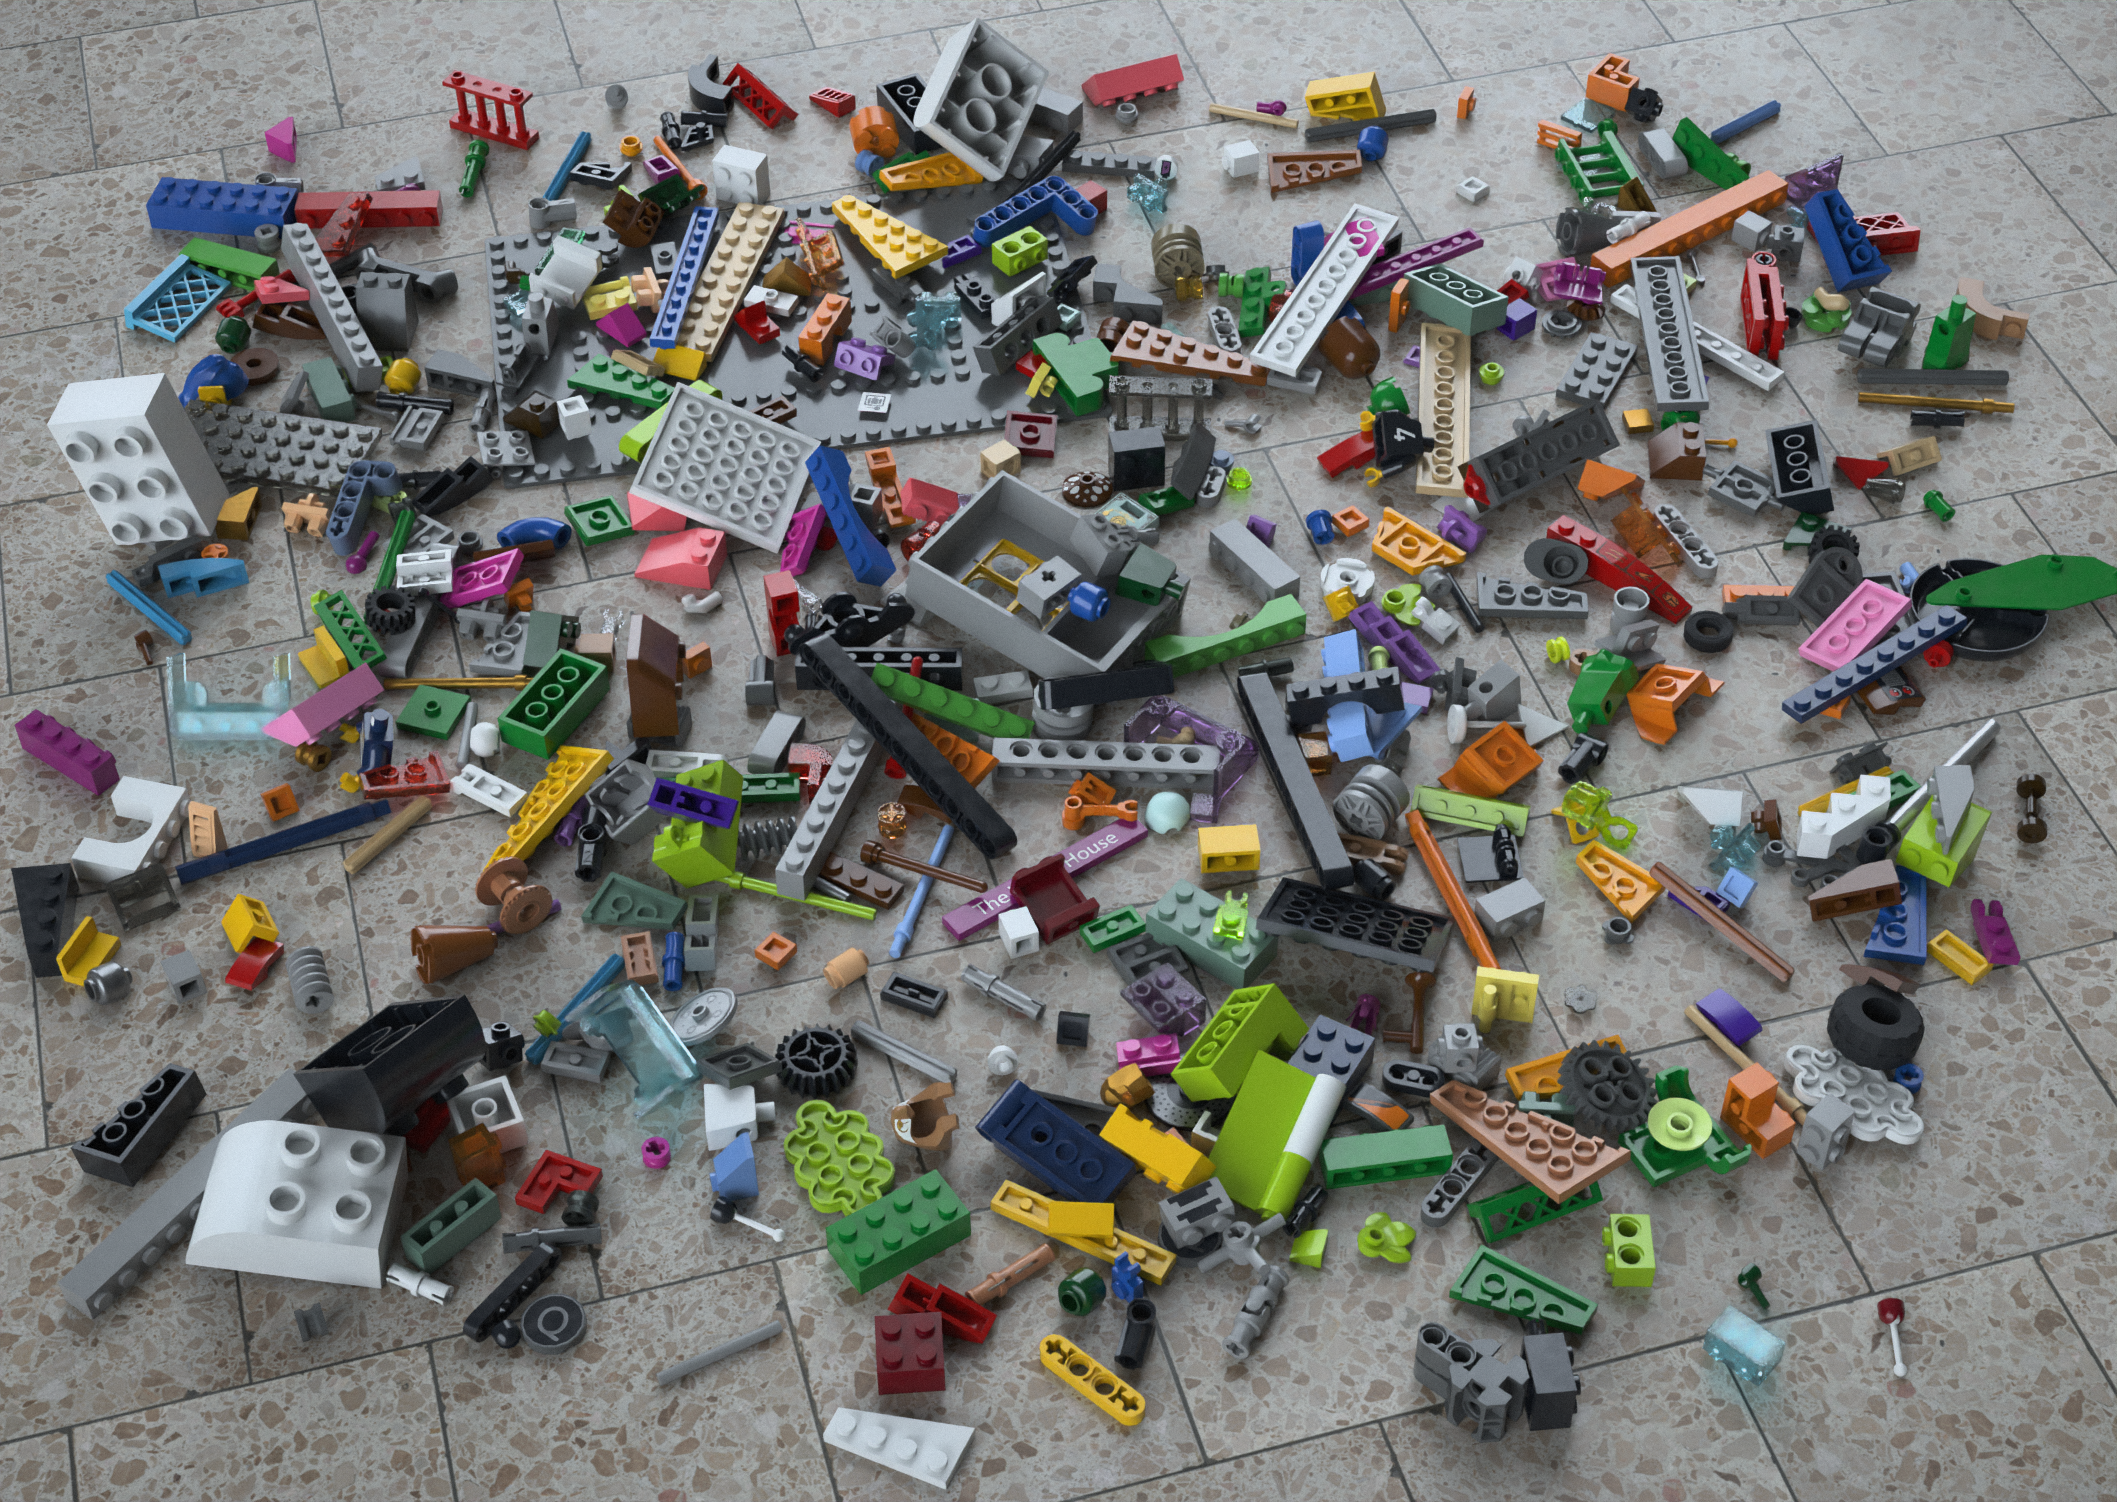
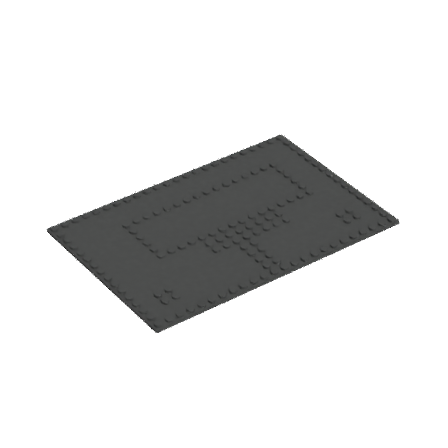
(929, 390)

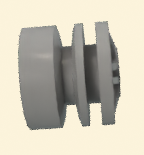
(1371, 802)

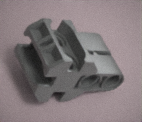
(1880, 327)
(1471, 1379)

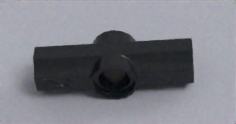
(591, 845)

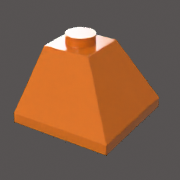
(1606, 481)

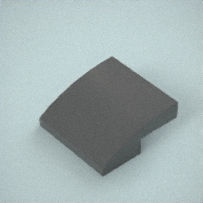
(1142, 956)

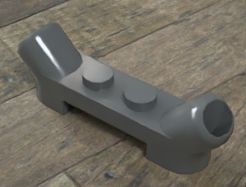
(427, 284)

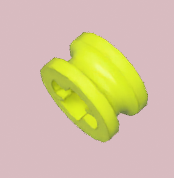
(1558, 649)

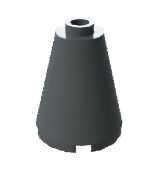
(1582, 231)

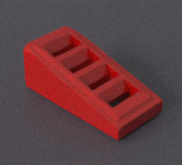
(834, 101)

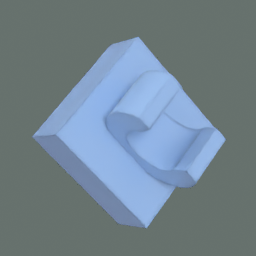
(1737, 887)

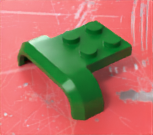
(1663, 1164)

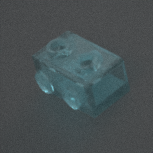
(1743, 1345)

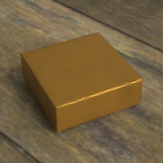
(1638, 421)

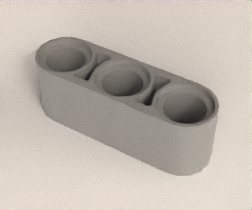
(1662, 153)
(773, 746)

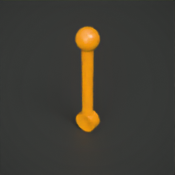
(1732, 442)

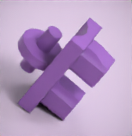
(1459, 528)

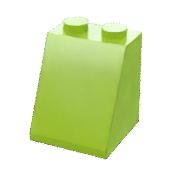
(1925, 856)

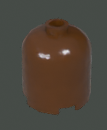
(1350, 348)

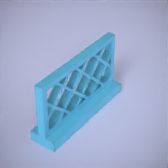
(162, 290)

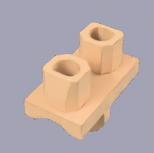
(648, 289)
(307, 512)

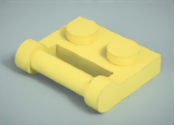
(603, 304)

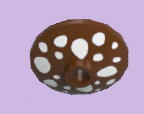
(1087, 489)

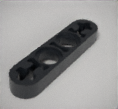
(512, 1292)

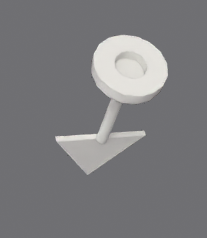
(1534, 725)

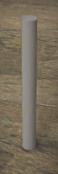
(719, 1352)

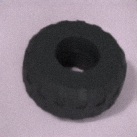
(1875, 1027)

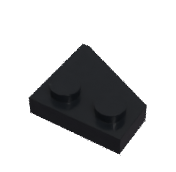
(600, 174)

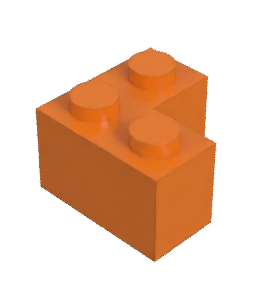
(1611, 83)
(1753, 1113)

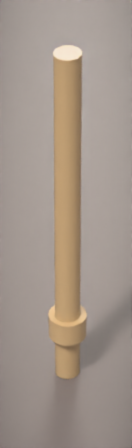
(1790, 1105)

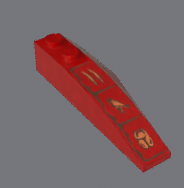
(1619, 569)

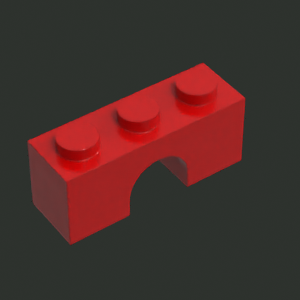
(781, 606)

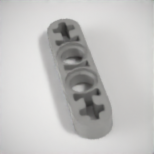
(1672, 520)

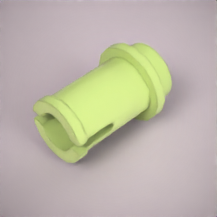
(1378, 657)

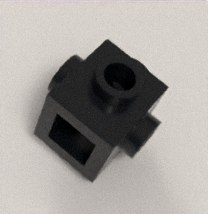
(1644, 104)
(502, 1046)

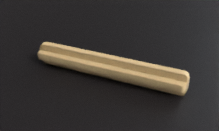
(387, 834)

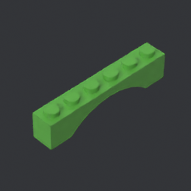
(1275, 623)

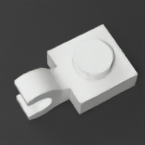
(1436, 623)

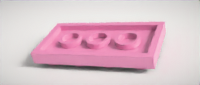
(1855, 625)

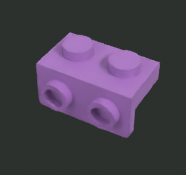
(862, 358)

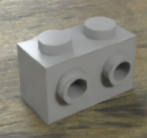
(1826, 1132)

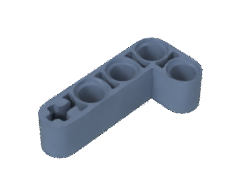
(355, 498)

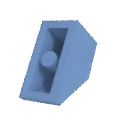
(735, 1170)

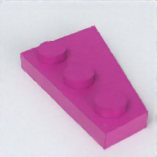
(802, 539)

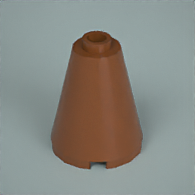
(449, 949)

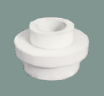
(1002, 1054)

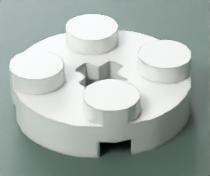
(1346, 568)

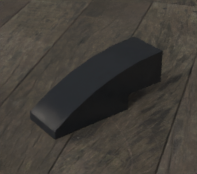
(452, 488)

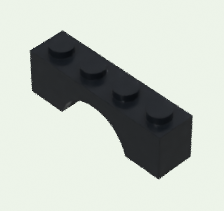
(1376, 688)

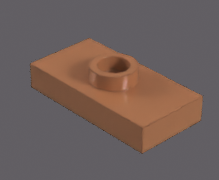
(639, 958)

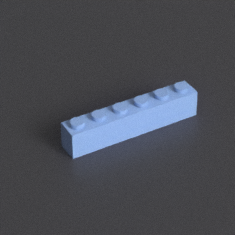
(1350, 719)

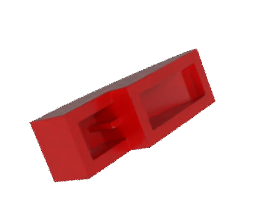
(959, 1315)

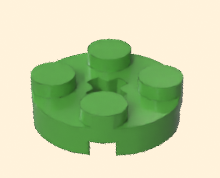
(1817, 320)

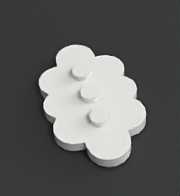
(1880, 1105)

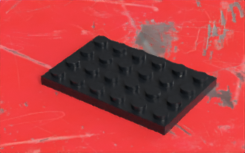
(1356, 925)

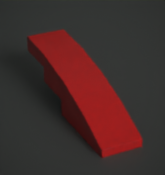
(1352, 451)

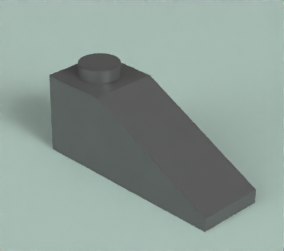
(456, 374)

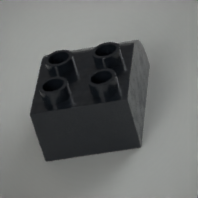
(395, 1065)

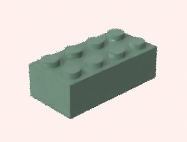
(1456, 299)
(1187, 920)

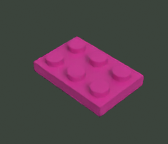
(483, 579)

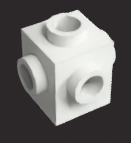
(1525, 274)

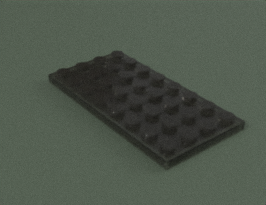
(280, 447)

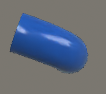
(535, 530)

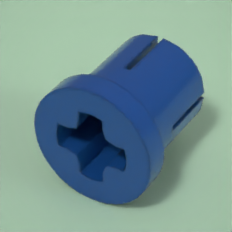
(1320, 525)

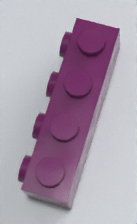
(67, 752)

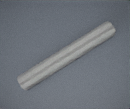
(904, 1052)

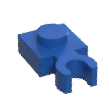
(1125, 1280)

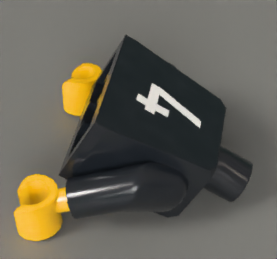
(1396, 443)

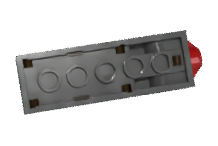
(1538, 456)

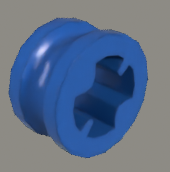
(1912, 1071)

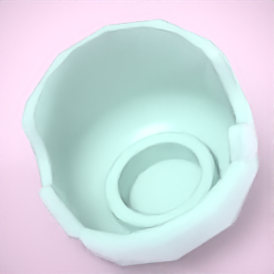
(1167, 811)

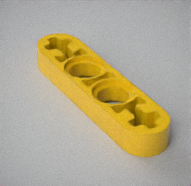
(1095, 1376)

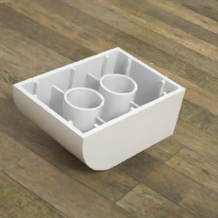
(980, 98)
(302, 1203)

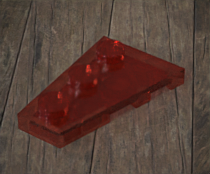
(342, 228)
(410, 779)

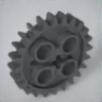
(1607, 1086)

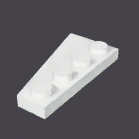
(908, 1445)

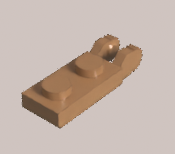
(1386, 855)

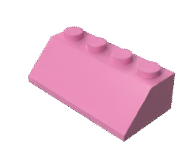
(326, 708)

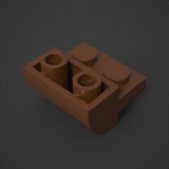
(633, 219)

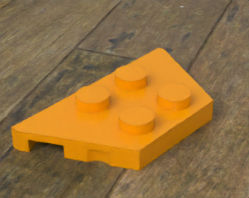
(1411, 545)

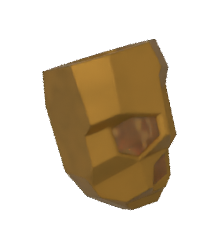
(1126, 1087)

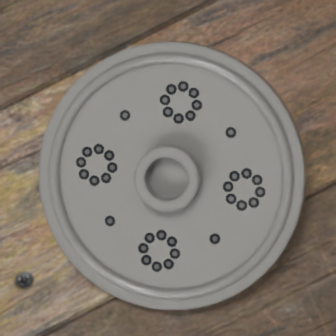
(704, 1015)

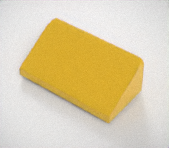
(682, 362)

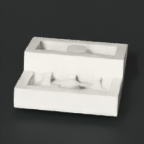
(425, 570)

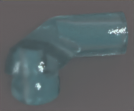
(1799, 215)

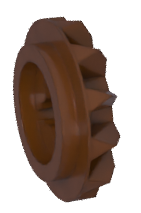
(1585, 311)

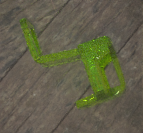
(1597, 812)

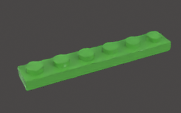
(950, 705)

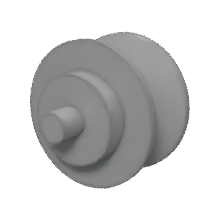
(616, 96)

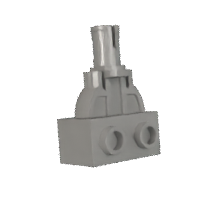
(1108, 544)

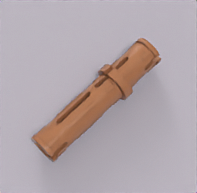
(1039, 1257)

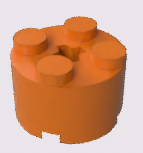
(874, 131)

